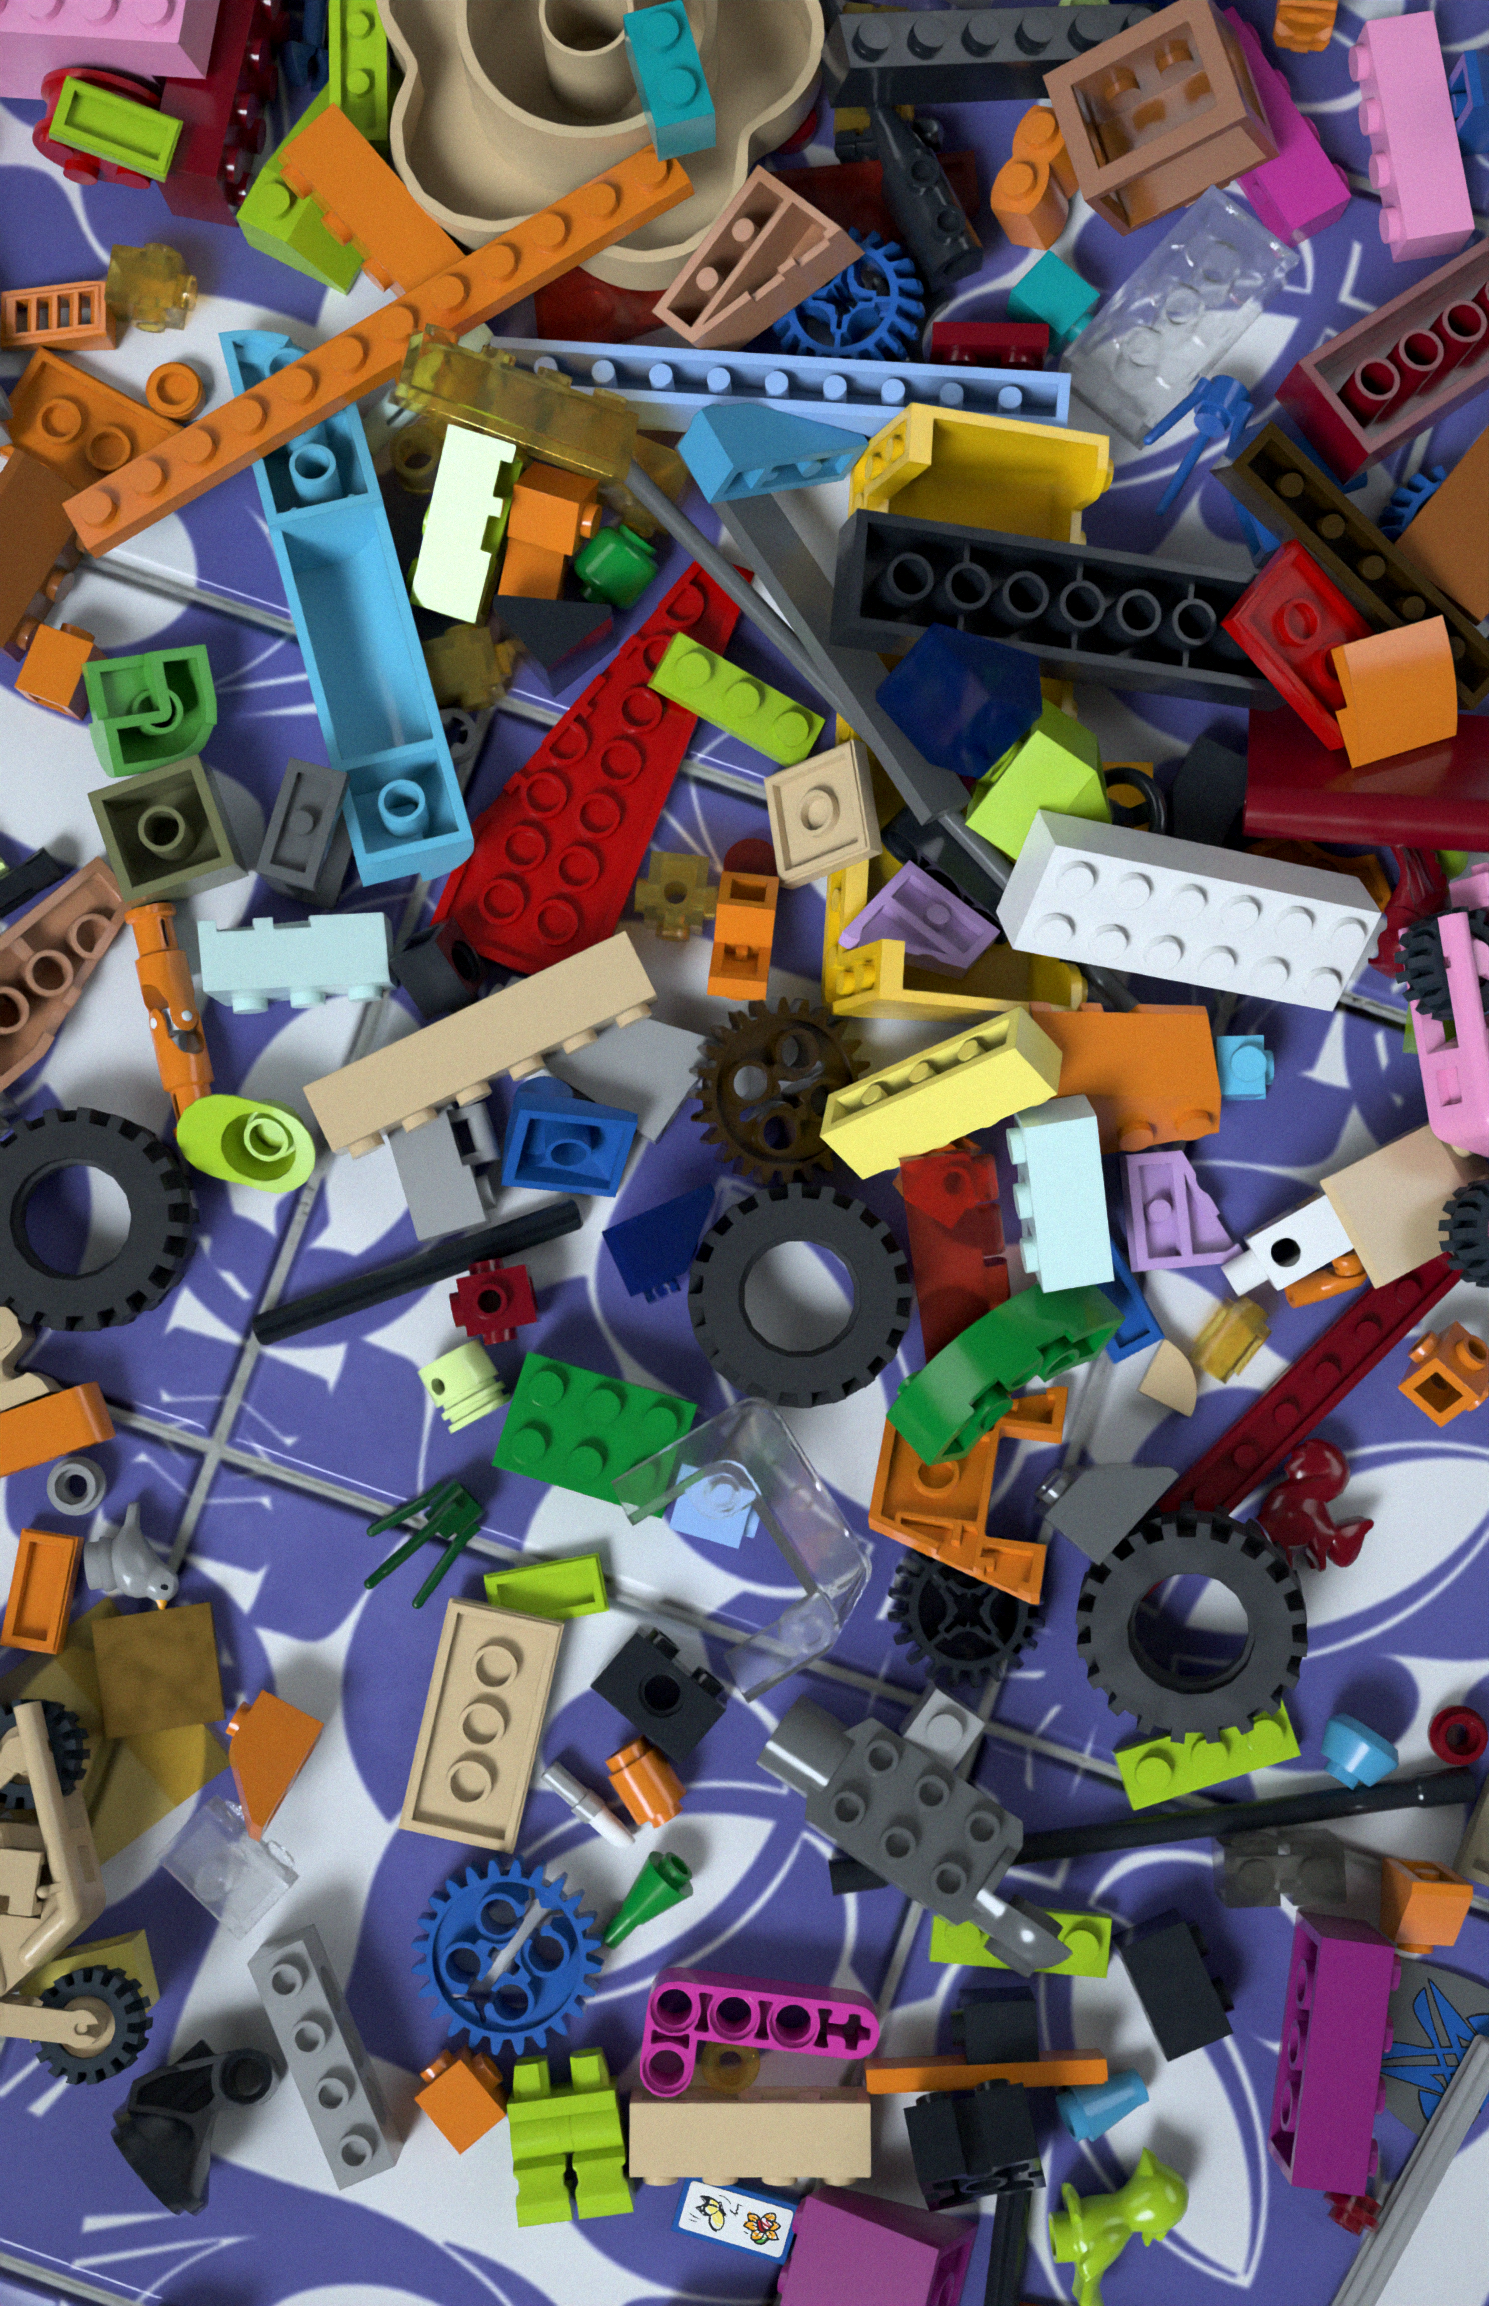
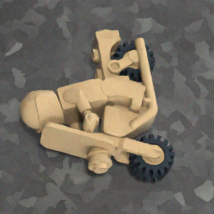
(49, 1896)

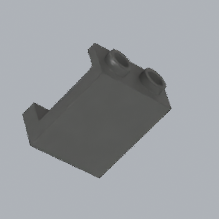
(308, 836)

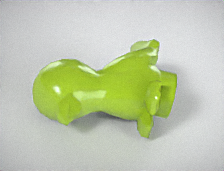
(1099, 2226)

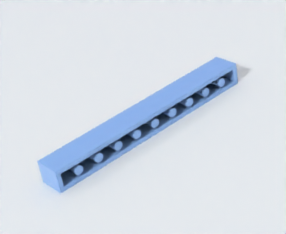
(850, 394)

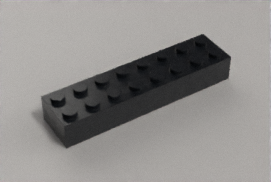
(1076, 606)

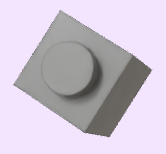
(941, 1726)

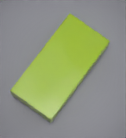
(115, 129)
(552, 1588)

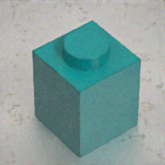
(1056, 297)

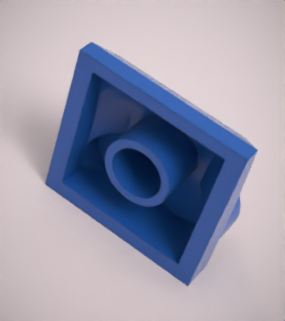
(565, 1141)

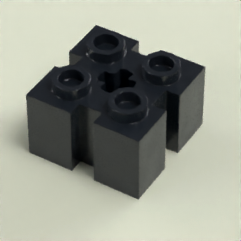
(974, 2145)

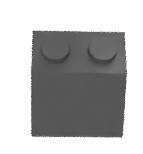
(1100, 1502)

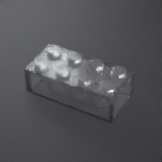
(1177, 315)

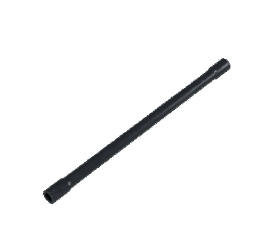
(1421, 1790)

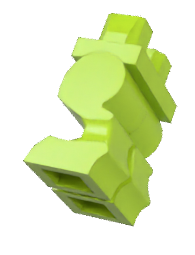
(563, 2120)

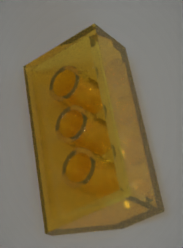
(515, 406)

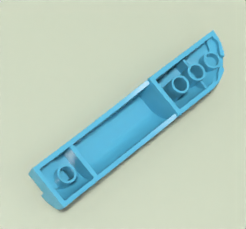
(356, 634)

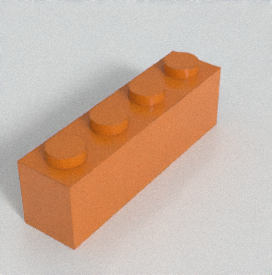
(366, 204)

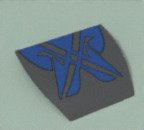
(1433, 2028)

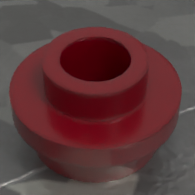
(1475, 1736)
(1353, 2212)

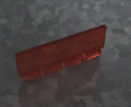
(949, 1241)

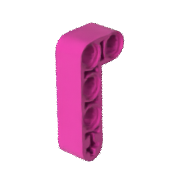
(757, 2029)

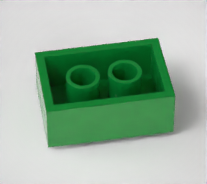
(586, 1426)

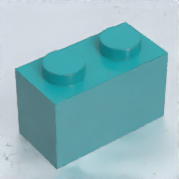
(670, 80)

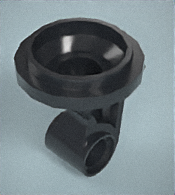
(172, 2116)

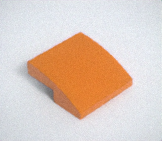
(1396, 691)

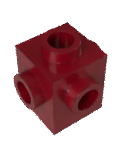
(517, 1295)

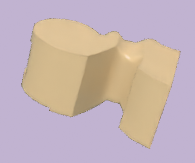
(15, 1340)

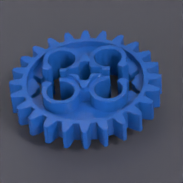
(549, 1984)

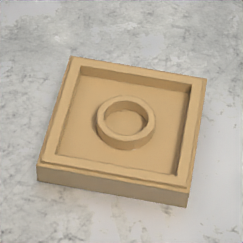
(823, 815)

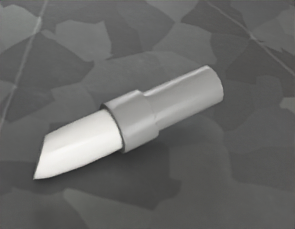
(587, 1805)

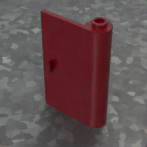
(1408, 800)

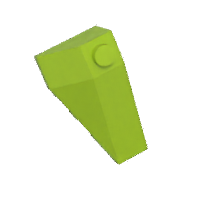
(290, 227)

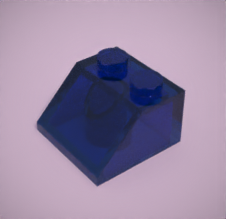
(962, 698)
(661, 1244)

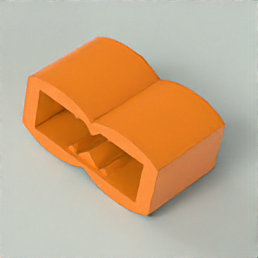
(1035, 183)

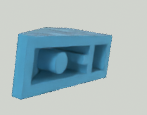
(762, 451)

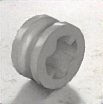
(460, 752)

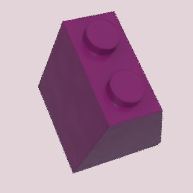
(874, 2253)

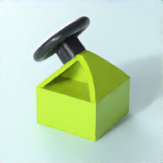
(1058, 771)

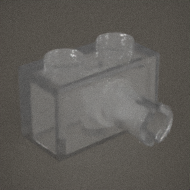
(227, 1868)

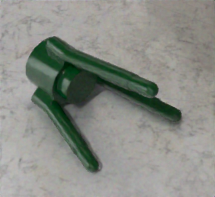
(450, 1512)

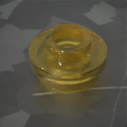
(725, 2079)

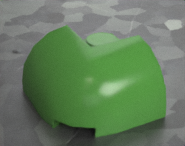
(150, 708)

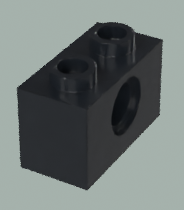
(671, 1726)

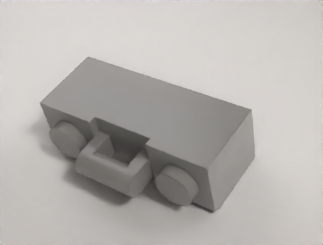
(440, 1179)

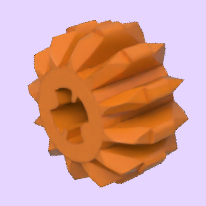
(1304, 24)

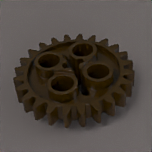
(757, 1046)

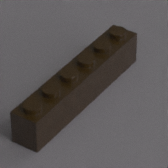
(1384, 587)

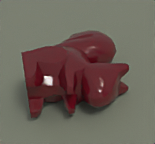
(1299, 1512)

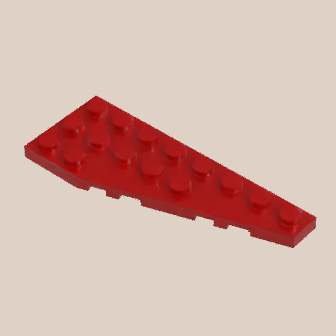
(580, 815)

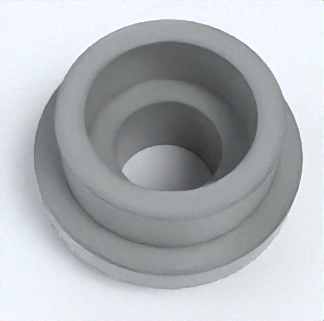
(59, 1489)

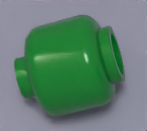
(616, 567)

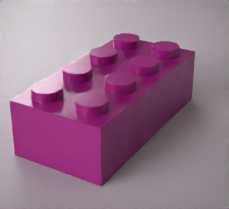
(1332, 2053)

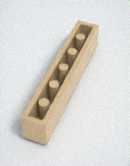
(481, 1045)

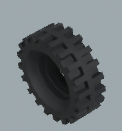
(157, 1231)
(872, 1262)
(1219, 1549)

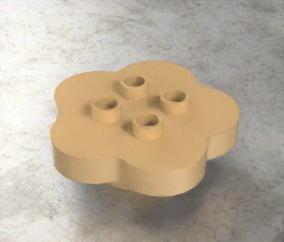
(539, 97)

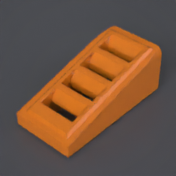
(76, 337)

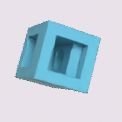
(1243, 1067)

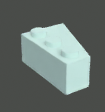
(297, 961)
(1061, 1194)

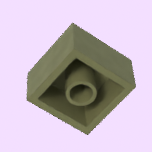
(168, 833)

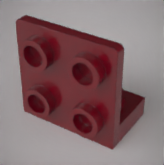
(989, 345)

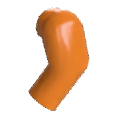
(1326, 1283)

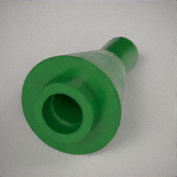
(657, 1888)

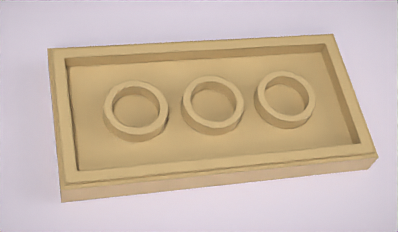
(481, 1724)

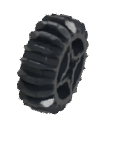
(947, 1627)

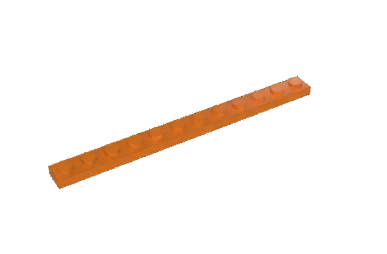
(372, 349)

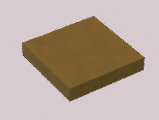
(158, 1670)

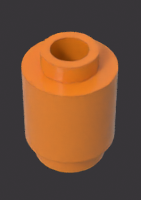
(645, 1782)

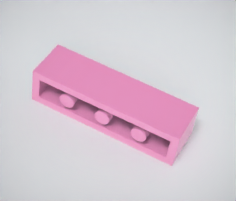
(1411, 137)

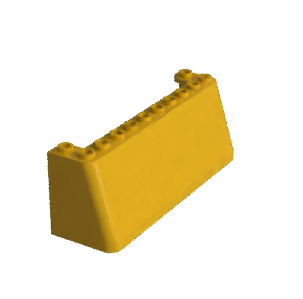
(991, 478)

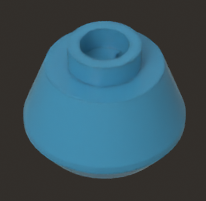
(1356, 1752)

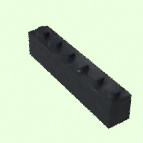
(962, 52)

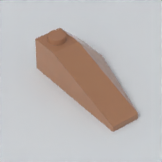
(49, 960)

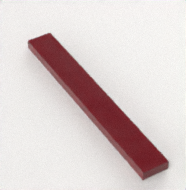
(1309, 1389)

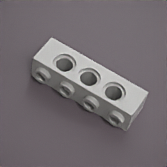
(326, 2056)

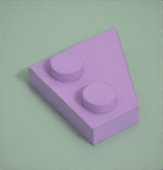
(934, 923)
(1169, 1215)

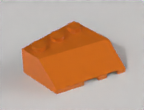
(1141, 1070)

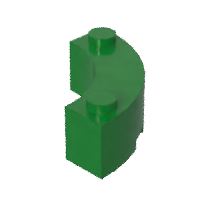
(970, 1381)

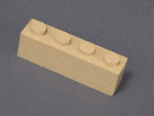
(751, 2134)

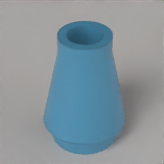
(1096, 2108)

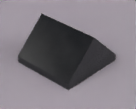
(556, 636)

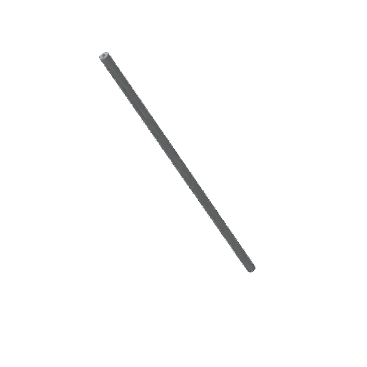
(792, 648)

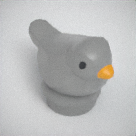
(129, 1564)

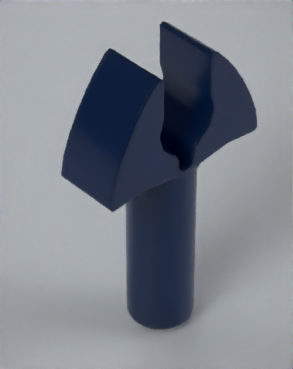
(308, 46)

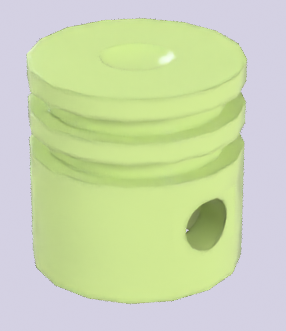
(464, 1385)

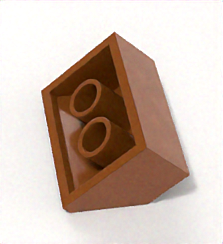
(35, 549)

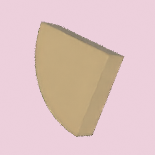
(1170, 1379)

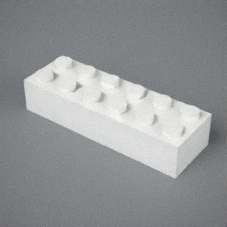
(1185, 911)

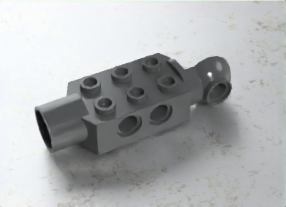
(912, 1827)

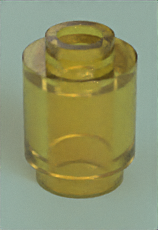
(1230, 1338)

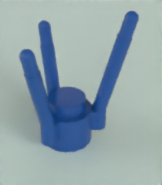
(1219, 408)

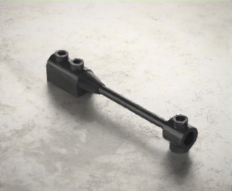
(920, 196)

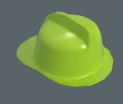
(247, 1142)

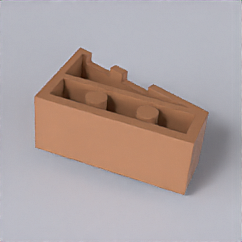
(754, 266)

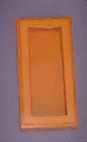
(42, 1591)

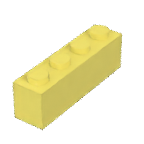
(942, 1093)

